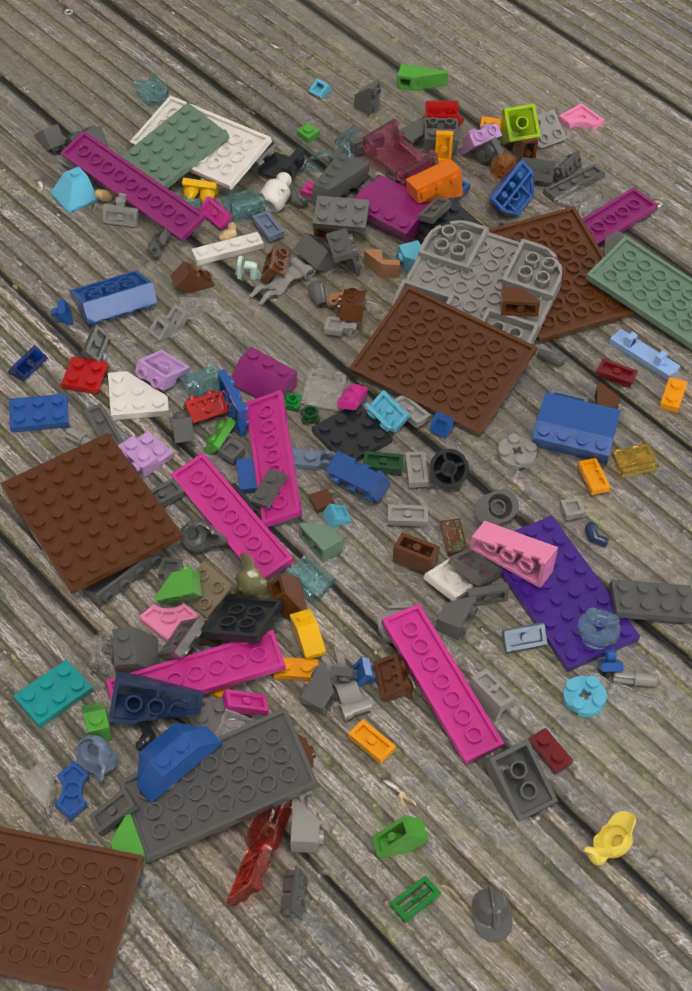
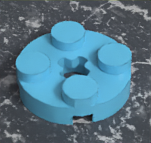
(587, 685)

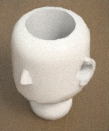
(277, 192)

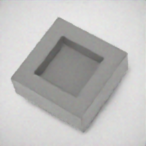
(572, 508)

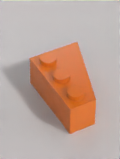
(438, 181)

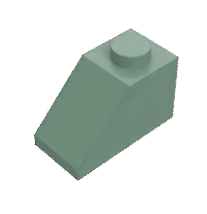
(321, 540)

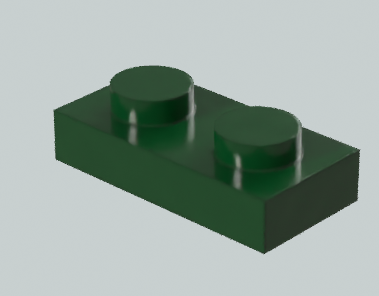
(384, 462)

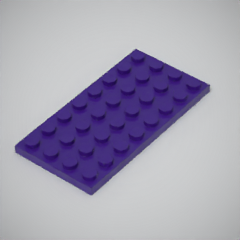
(565, 598)

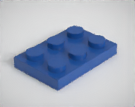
(232, 397)
(38, 413)

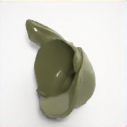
(250, 579)

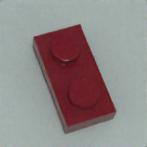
(616, 372)
(550, 751)

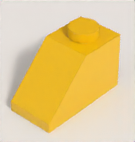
(307, 634)

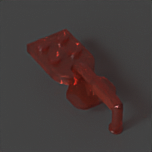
(256, 859)

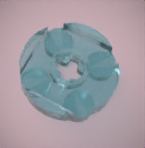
(604, 619)

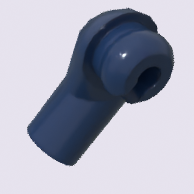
(593, 535)

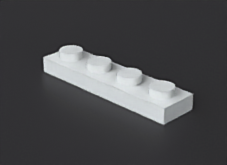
(227, 248)

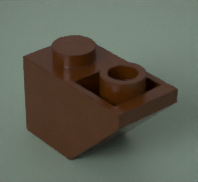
(191, 278)
(291, 592)

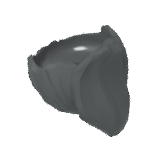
(200, 536)

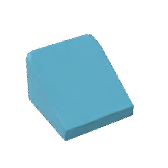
(320, 88)
(336, 515)

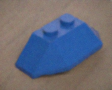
(514, 190)
(172, 757)

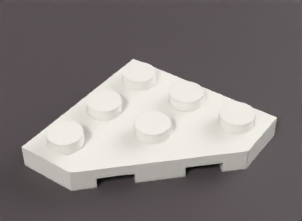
(134, 398)

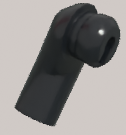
(147, 735)

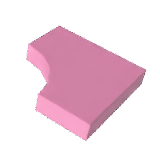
(581, 117)
(165, 620)

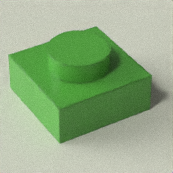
(308, 133)

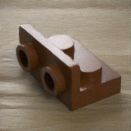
(275, 263)
(393, 677)

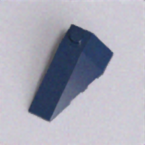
(146, 699)

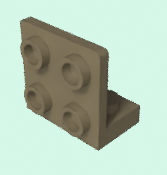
(214, 589)

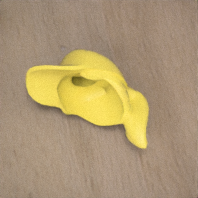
(613, 839)

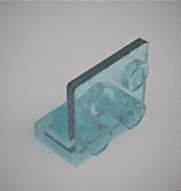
(244, 204)

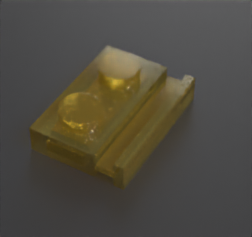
(635, 459)

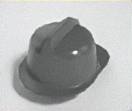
(496, 507)
(491, 914)

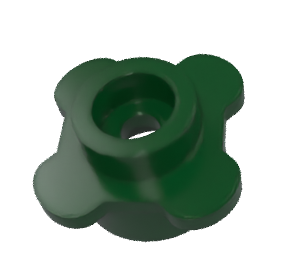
(310, 414)

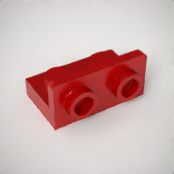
(206, 406)

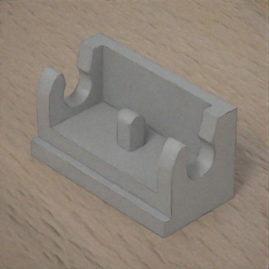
(491, 694)

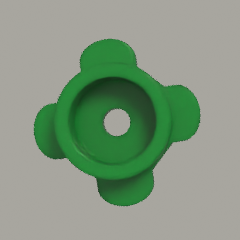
(292, 401)

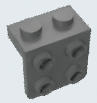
(341, 248)

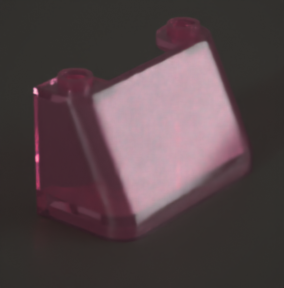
(396, 153)

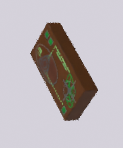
(453, 536)

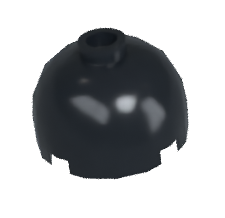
(449, 468)

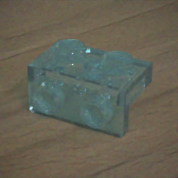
(153, 90)
(201, 382)
(312, 576)

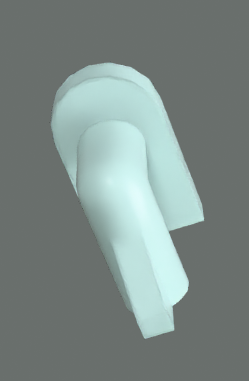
(254, 272)

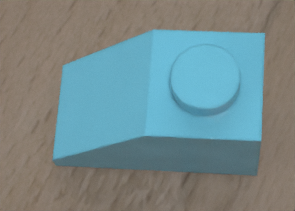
(408, 254)

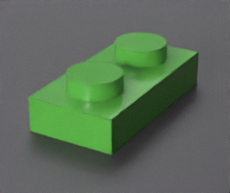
(221, 432)

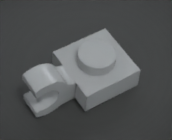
(337, 327)

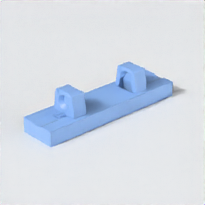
(644, 354)

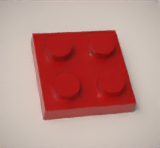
(85, 375)

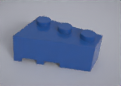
(358, 477)

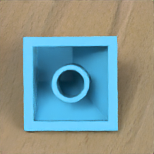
(74, 190)

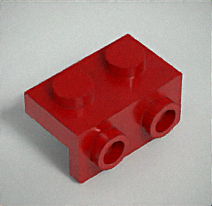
(442, 109)

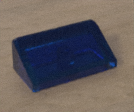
(28, 363)

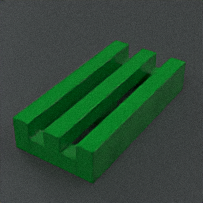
(400, 912)

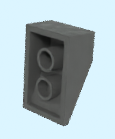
(520, 779)

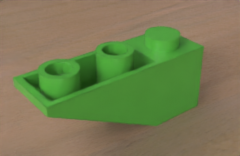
(418, 78)

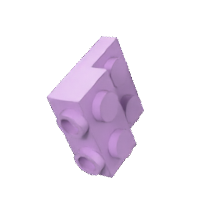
(478, 137)
(161, 369)
(146, 453)

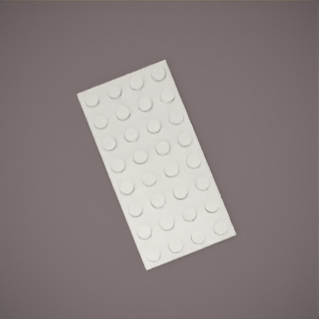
(227, 162)

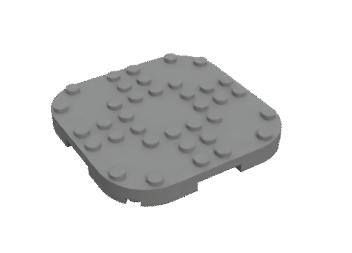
(469, 267)

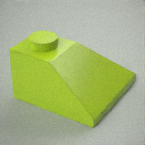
(519, 124)

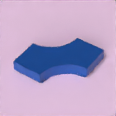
(71, 800)

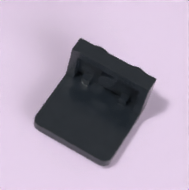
(281, 163)

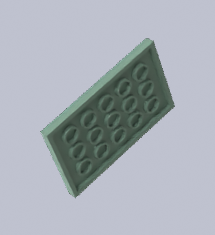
(176, 145)

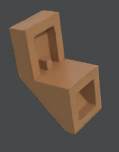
(380, 266)

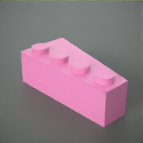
(515, 552)

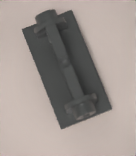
(569, 165)
(295, 884)

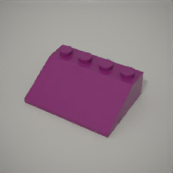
(392, 208)

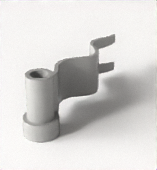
(279, 284)
(348, 692)

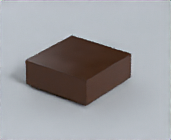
(321, 500)

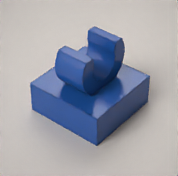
(63, 313)
(442, 424)
(610, 663)
(364, 671)

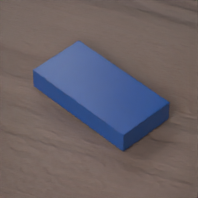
(246, 475)

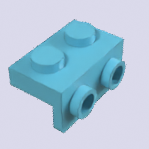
(388, 412)

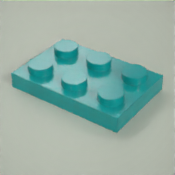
(53, 693)

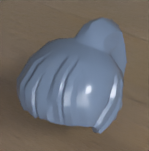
(96, 756)

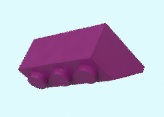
(262, 375)

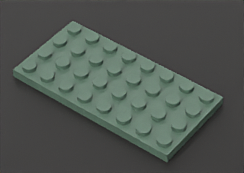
(647, 287)

